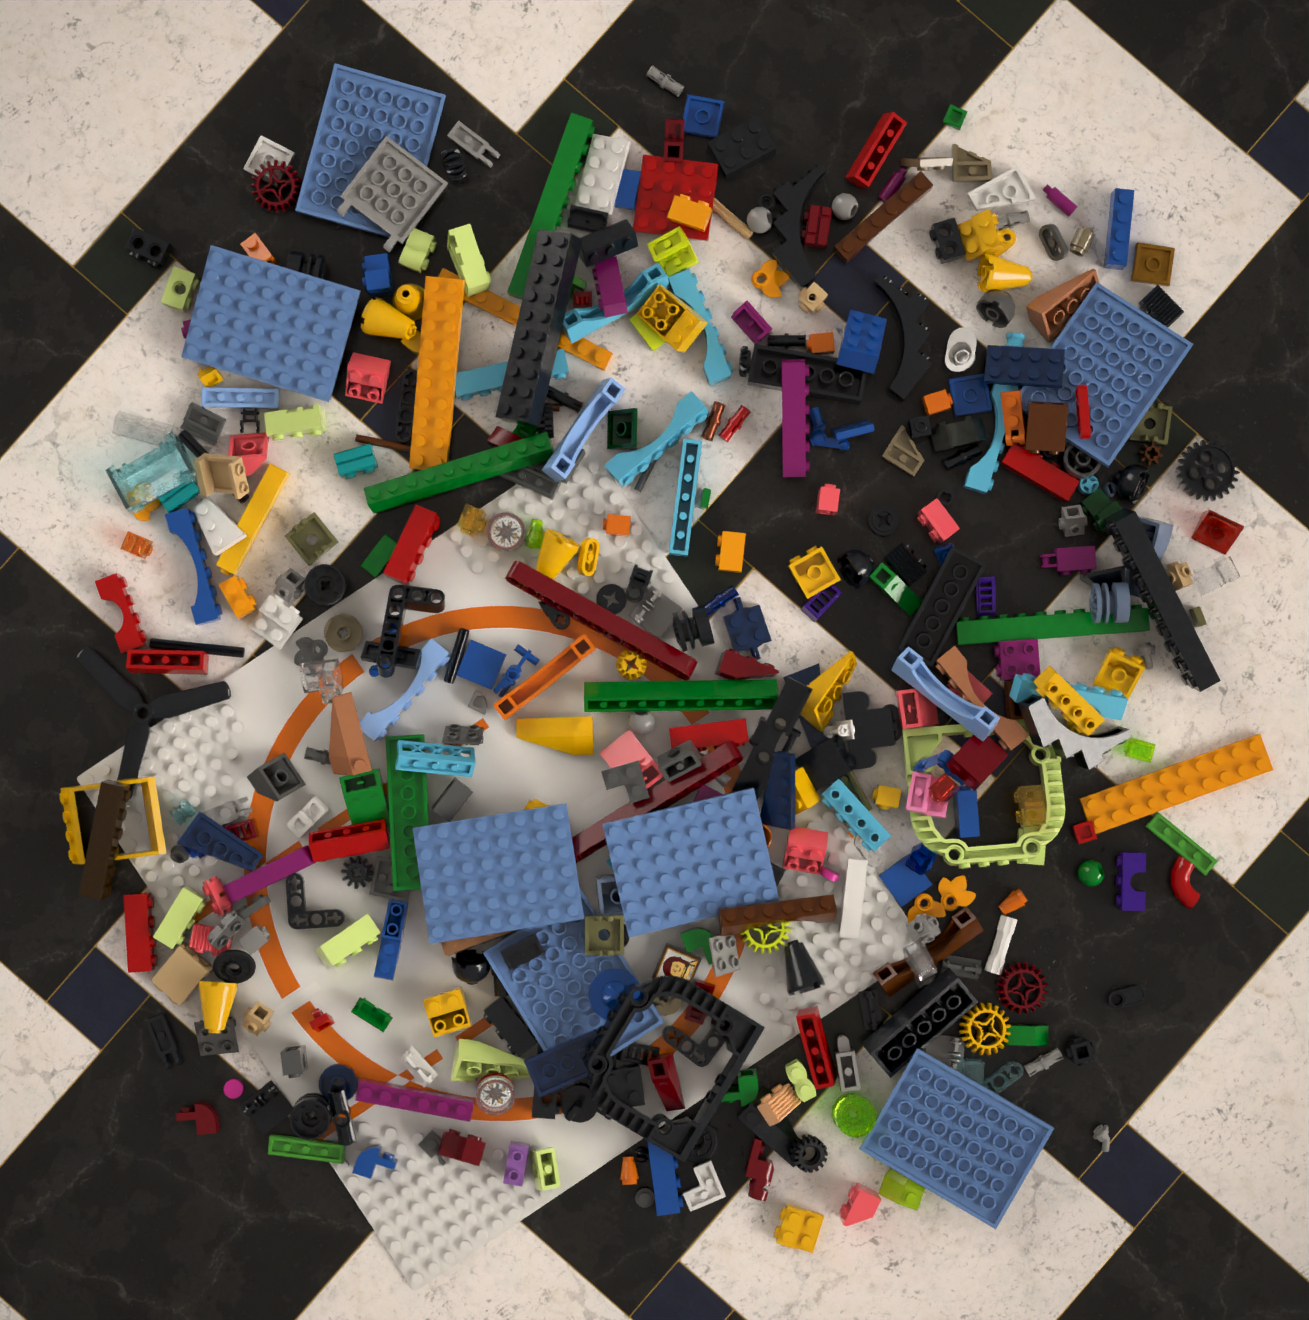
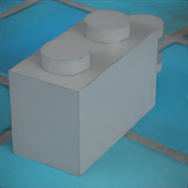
(846, 1065)

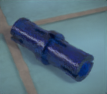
(720, 600)

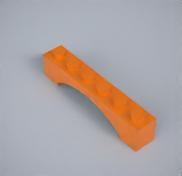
(544, 677)

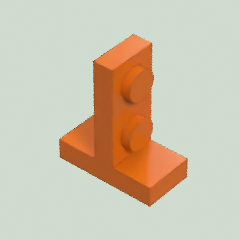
(255, 248)

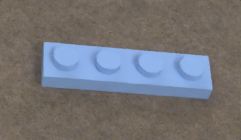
(240, 398)

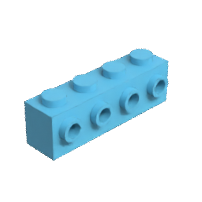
(854, 813)

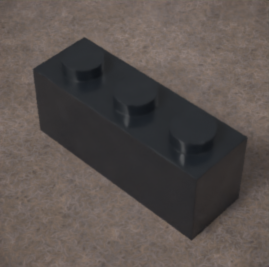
(607, 243)
(509, 1026)

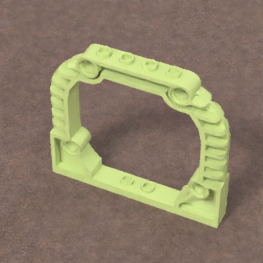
(920, 745)

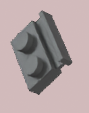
(203, 423)

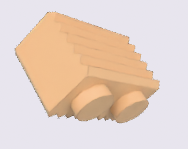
(778, 1104)

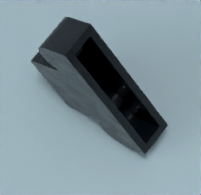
(872, 728)

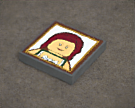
(677, 963)

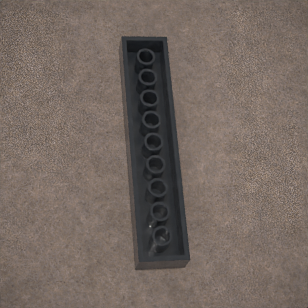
(538, 328)
(1161, 599)

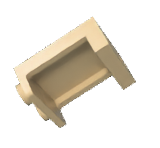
(221, 475)
(181, 974)

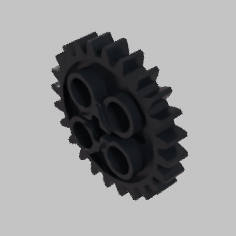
(1199, 485)

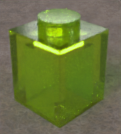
(1139, 750)

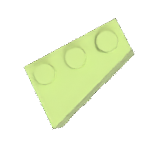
(468, 260)
(295, 422)
(348, 942)

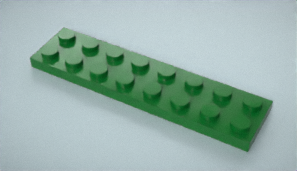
(406, 811)

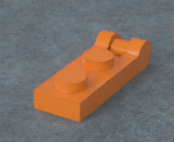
(1013, 417)

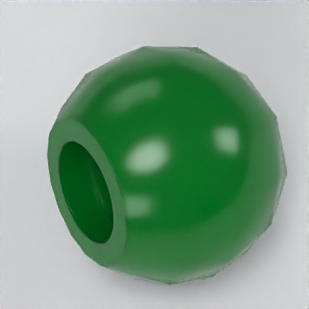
(1091, 873)

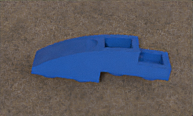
(391, 940)

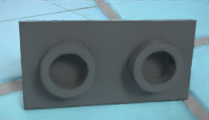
(232, 924)
(962, 966)

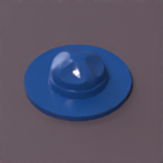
(606, 989)

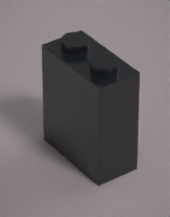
(826, 762)

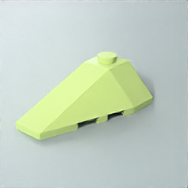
(476, 1060)

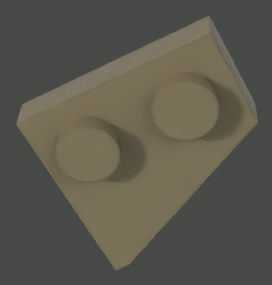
(924, 163)
(969, 166)
(903, 453)

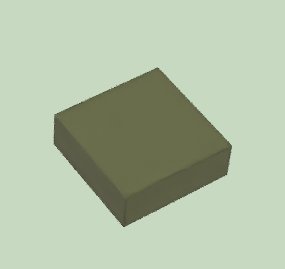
(1197, 616)

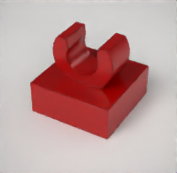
(582, 299)
(1084, 832)
(321, 1020)

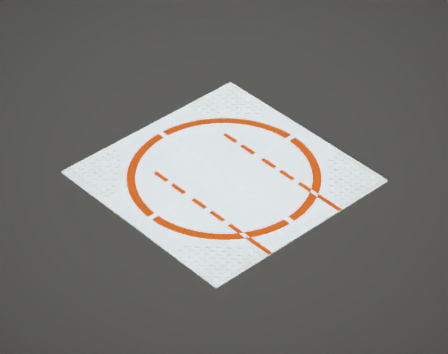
(423, 1209)

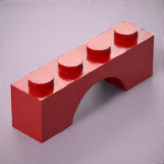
(130, 635)

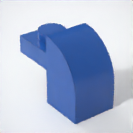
(370, 1157)

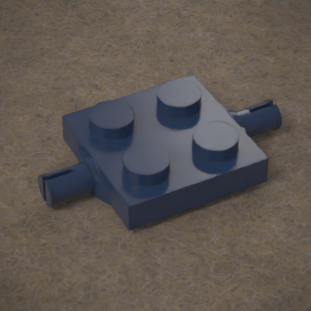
(747, 628)

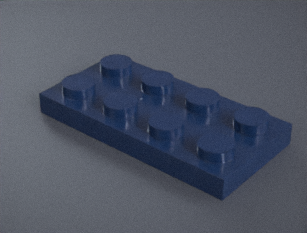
(1024, 366)
(560, 1064)

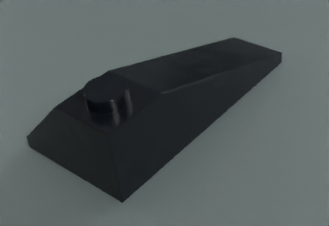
(778, 1136)

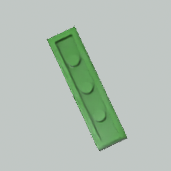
(1181, 843)
(306, 1149)

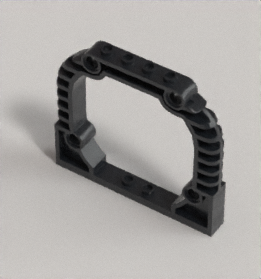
(678, 1135)

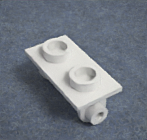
(844, 729)
(418, 1066)

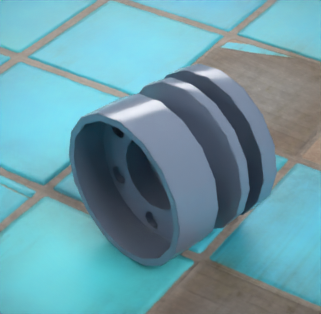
(1113, 602)

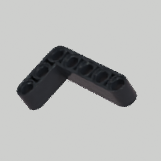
(396, 622)

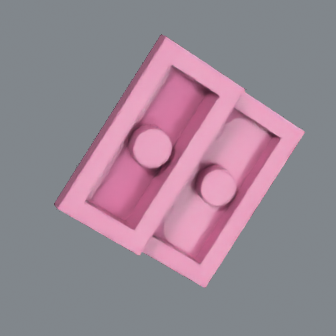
(919, 799)

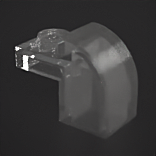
(921, 963)

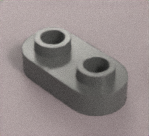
(1053, 242)
(258, 903)

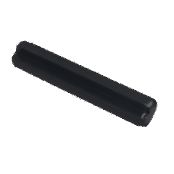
(456, 655)

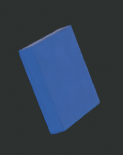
(702, 116)
(628, 190)
(969, 395)
(852, 429)
(481, 664)
(904, 882)

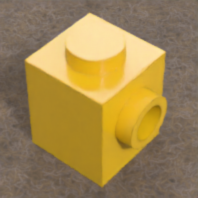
(886, 797)

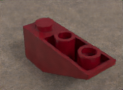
(737, 667)
(666, 1081)

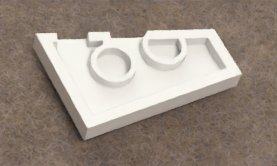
(1002, 191)
(217, 526)

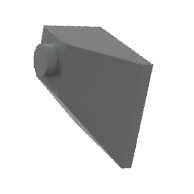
(276, 778)

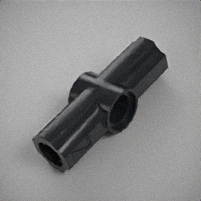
(343, 1125)

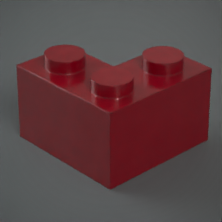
(461, 1148)

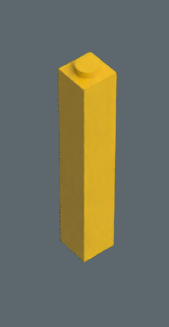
(254, 518)

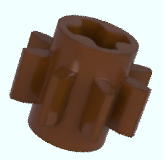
(1146, 457)

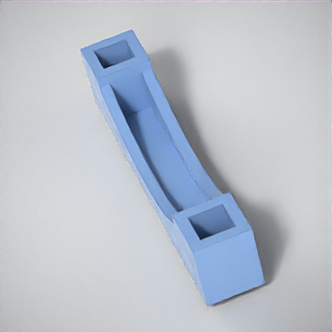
(598, 405)
(433, 657)
(913, 670)

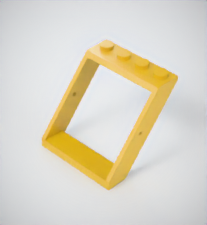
(152, 812)

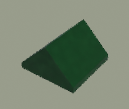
(622, 429)

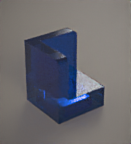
(920, 859)

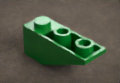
(895, 589)

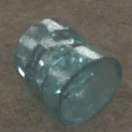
(182, 811)

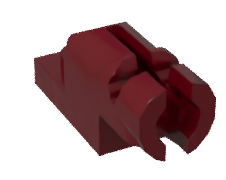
(759, 1170)

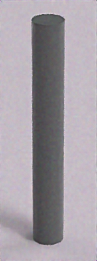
(644, 476)

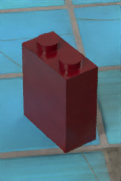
(976, 761)

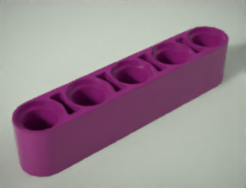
(268, 874)

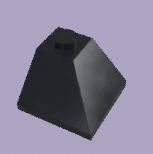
(1108, 576)

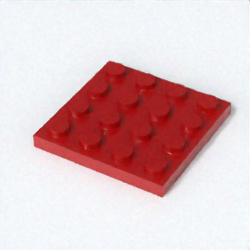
(661, 182)

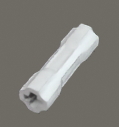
(1001, 943)

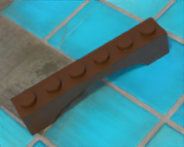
(882, 217)
(813, 909)
(960, 930)

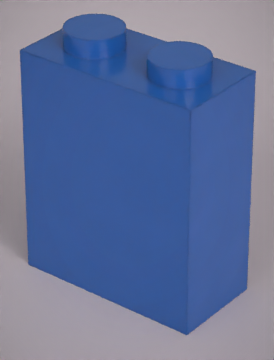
(966, 813)

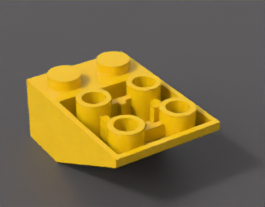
(672, 319)

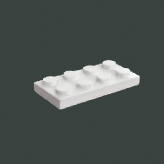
(602, 173)

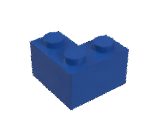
(377, 275)

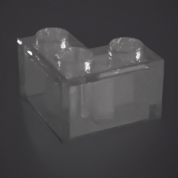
(322, 677)

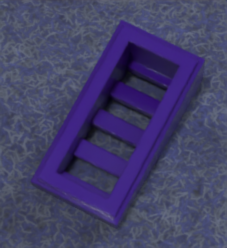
(992, 596)
(811, 613)

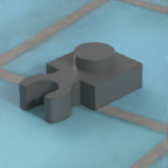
(431, 1144)

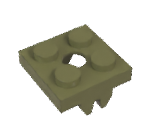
(1160, 433)
(298, 538)
(614, 944)

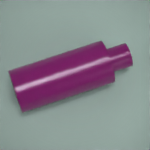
(892, 185)
(1060, 200)

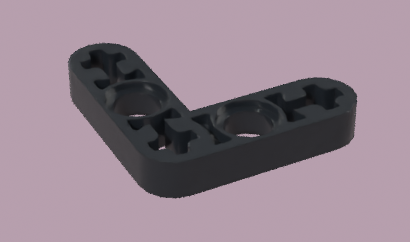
(301, 910)
(703, 1047)

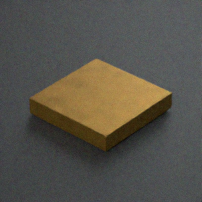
(1152, 264)

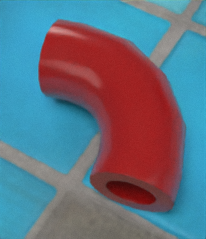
(1181, 883)

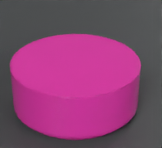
(829, 874)
(233, 1088)

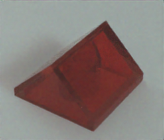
(1216, 531)

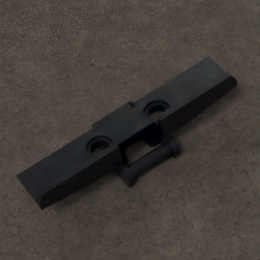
(788, 707)

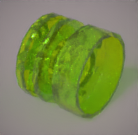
(861, 1123)

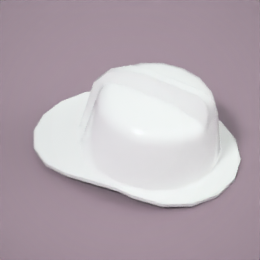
(961, 350)

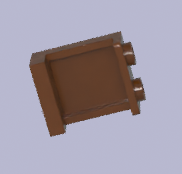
(1046, 427)

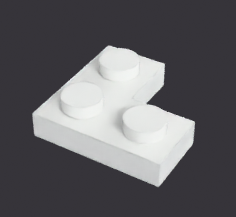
(708, 1190)

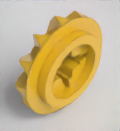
(631, 674)

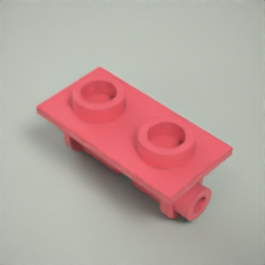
(212, 890)

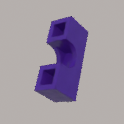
(1128, 865)

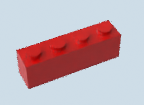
(876, 150)
(1039, 472)
(411, 545)
(167, 662)
(711, 734)
(349, 840)
(139, 932)
(816, 1047)

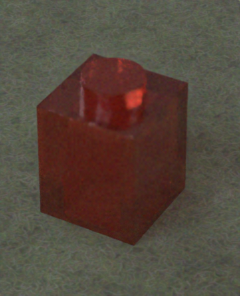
(943, 789)

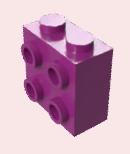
(1017, 658)

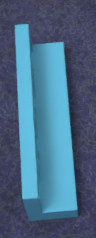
(435, 761)

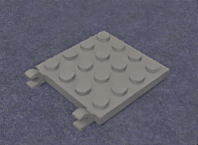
(393, 191)

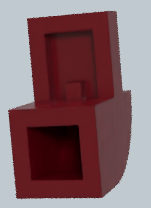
(674, 140)
(205, 1115)

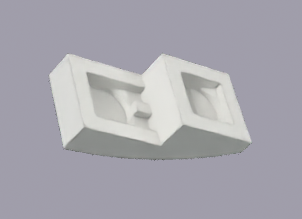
(307, 816)

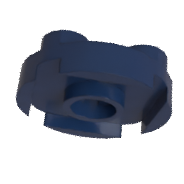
(346, 1075)

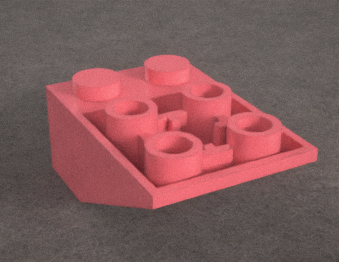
(627, 750)

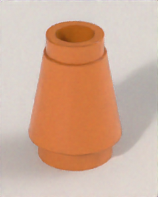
(1013, 901)
(629, 1171)

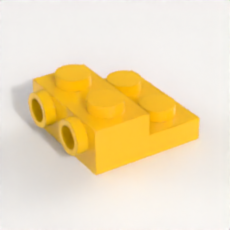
(981, 235)
(813, 571)
(1119, 671)
(798, 1228)

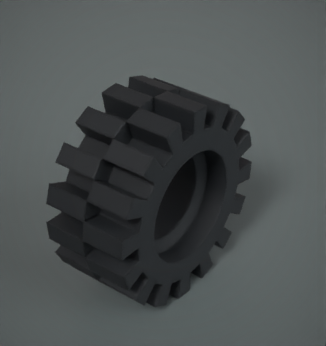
(546, 423)
(818, 1158)

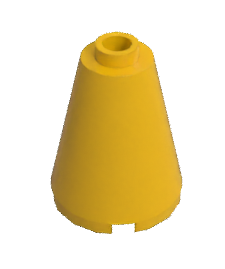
(1001, 274)
(409, 300)
(386, 321)
(555, 553)
(216, 1003)

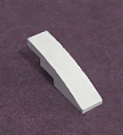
(853, 897)

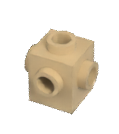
(814, 292)
(1179, 575)
(257, 1018)

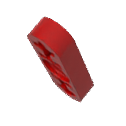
(1083, 414)

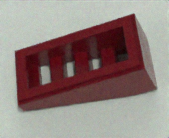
(252, 828)

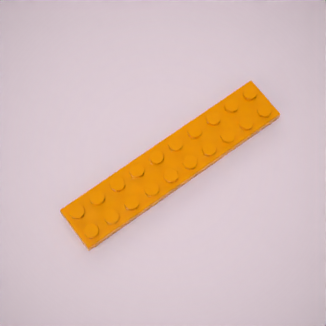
(436, 372)
(1176, 783)

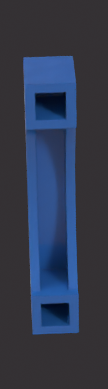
(205, 607)

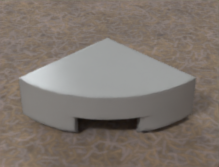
(478, 702)

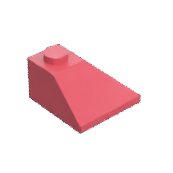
(252, 449)

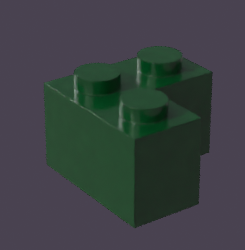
(1098, 508)

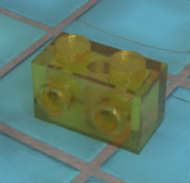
(472, 520)
(1030, 805)

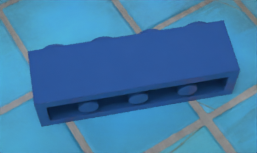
(1119, 229)
(665, 1181)

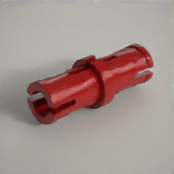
(734, 423)

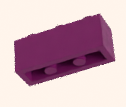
(610, 287)

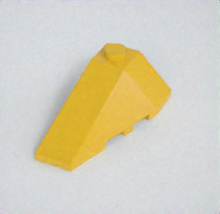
(827, 690)
(563, 734)

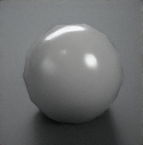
(844, 206)
(759, 220)
(641, 722)

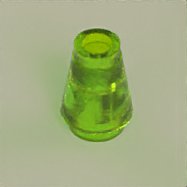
(535, 534)

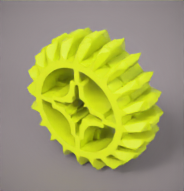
(763, 944)

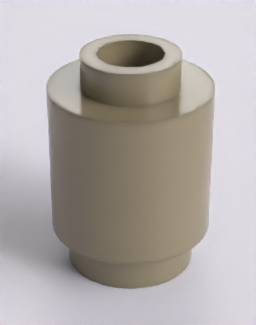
(1081, 241)

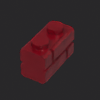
(817, 226)

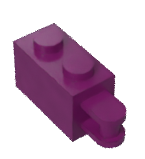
(1071, 559)

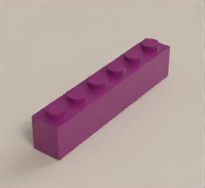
(794, 418)
(415, 1099)

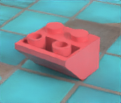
(367, 377)
(938, 521)
(915, 709)
(805, 850)
(860, 1206)

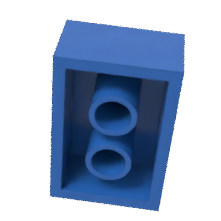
(861, 341)

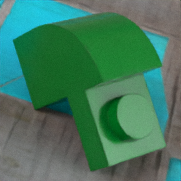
(697, 938)
(746, 1090)

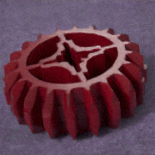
(292, 181)
(1019, 980)

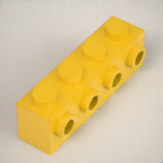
(1066, 698)

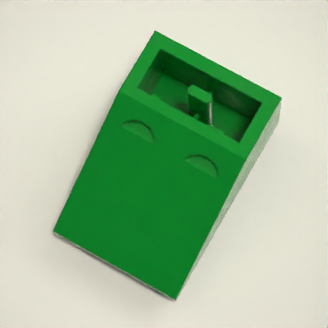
(365, 797)

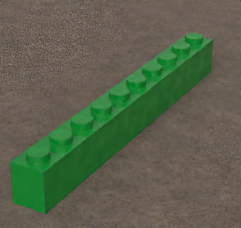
(555, 193)
(459, 472)
(1045, 626)
(680, 695)

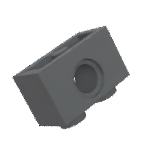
(679, 760)
(294, 1061)

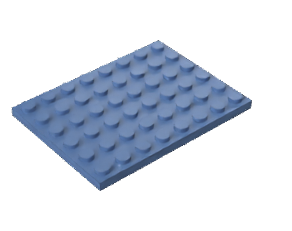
(352, 124)
(270, 323)
(1123, 362)
(690, 861)
(498, 873)
(556, 985)
(956, 1138)

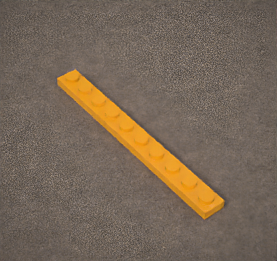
(509, 313)

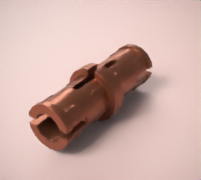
(713, 421)

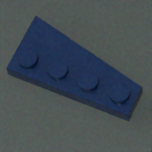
(805, 677)
(779, 797)
(216, 841)

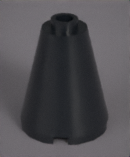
(800, 969)

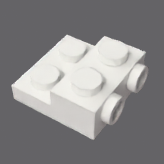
(276, 621)

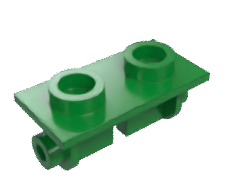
(372, 1015)

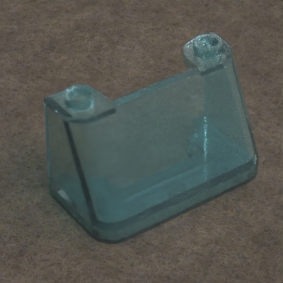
(153, 474)

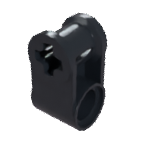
(638, 582)
(553, 615)

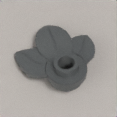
(307, 650)

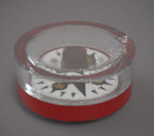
(506, 532)
(495, 1094)

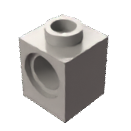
(255, 939)

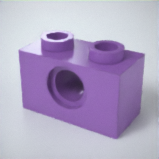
(516, 1163)

